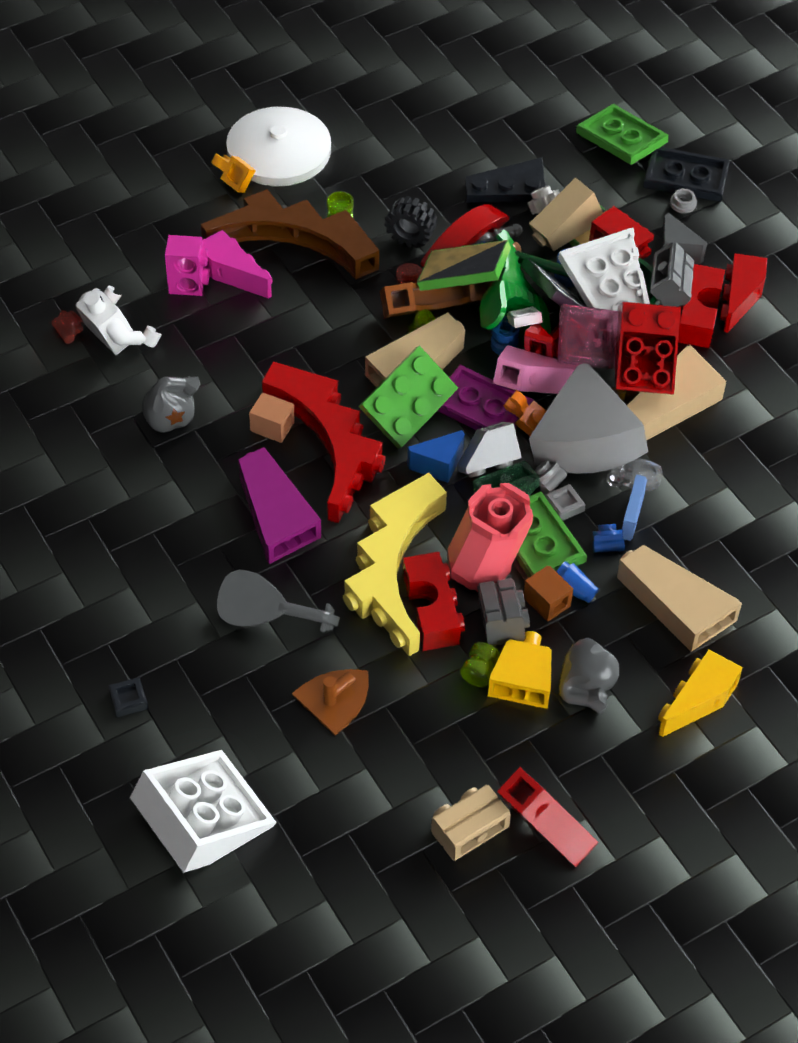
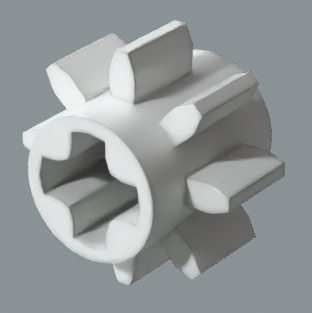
(541, 199)

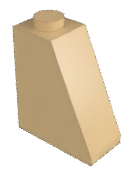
(566, 216)

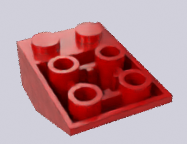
(647, 347)

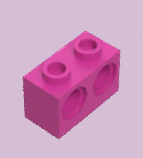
(186, 265)

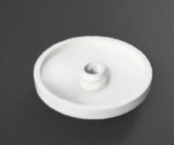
(280, 145)

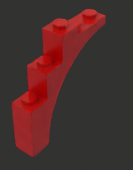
(337, 426)

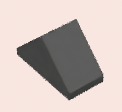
(675, 231)

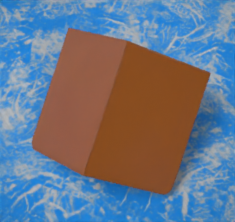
(548, 593)

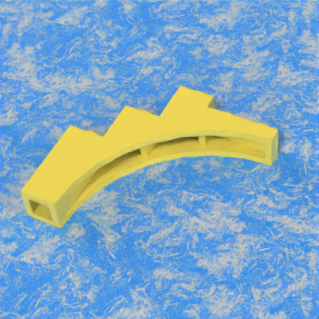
(394, 525)

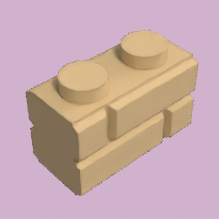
(470, 821)

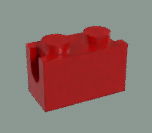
(616, 221)

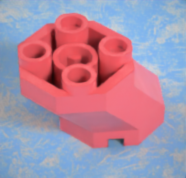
(489, 535)

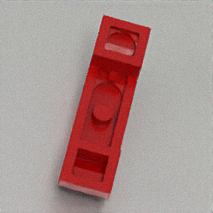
(469, 228)

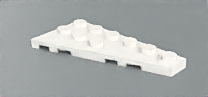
(606, 271)

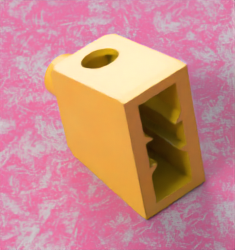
(523, 672)

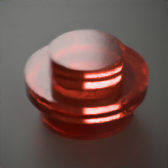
(408, 273)

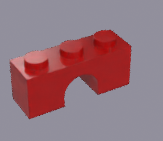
(696, 319)
(428, 579)

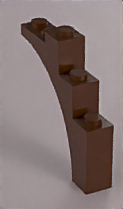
(300, 224)

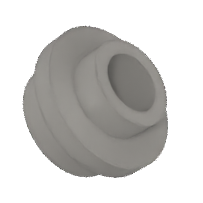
(683, 201)

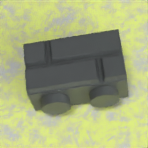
(672, 276)
(502, 611)

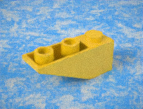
(705, 691)

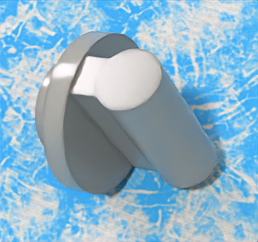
(550, 476)

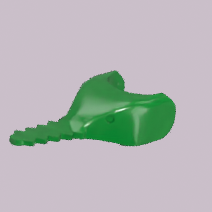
(510, 294)

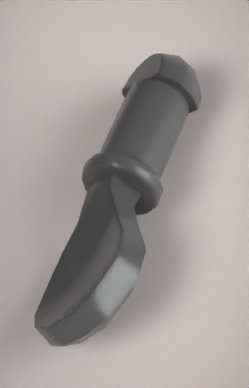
(514, 230)

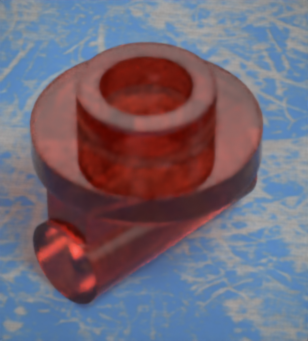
(68, 325)

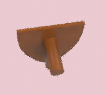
(335, 697)

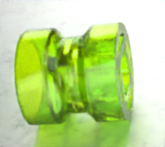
(339, 202)
(480, 665)

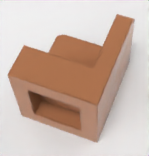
(271, 417)

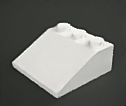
(200, 808)

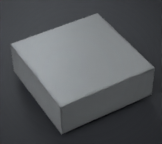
(566, 502)

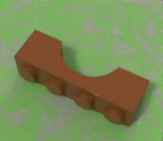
(408, 298)

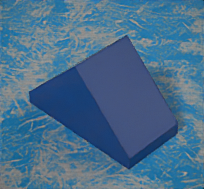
(437, 455)

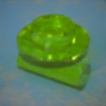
(421, 318)

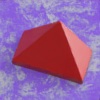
(538, 341)

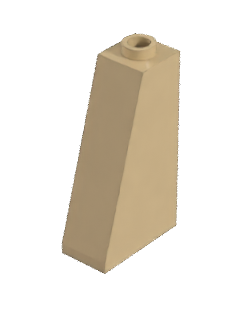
(439, 339)
(695, 389)
(677, 597)

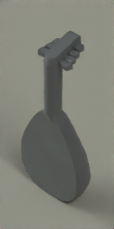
(251, 600)

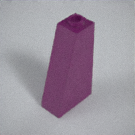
(277, 507)

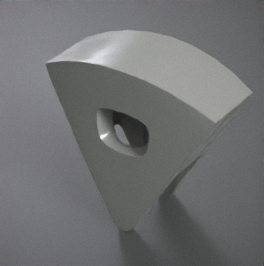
(588, 427)

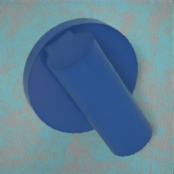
(608, 539)

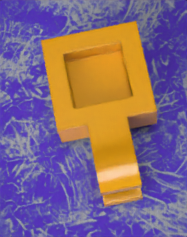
(235, 171)

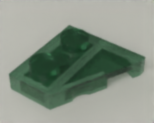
(519, 475)

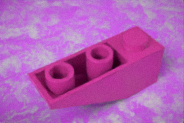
(234, 266)

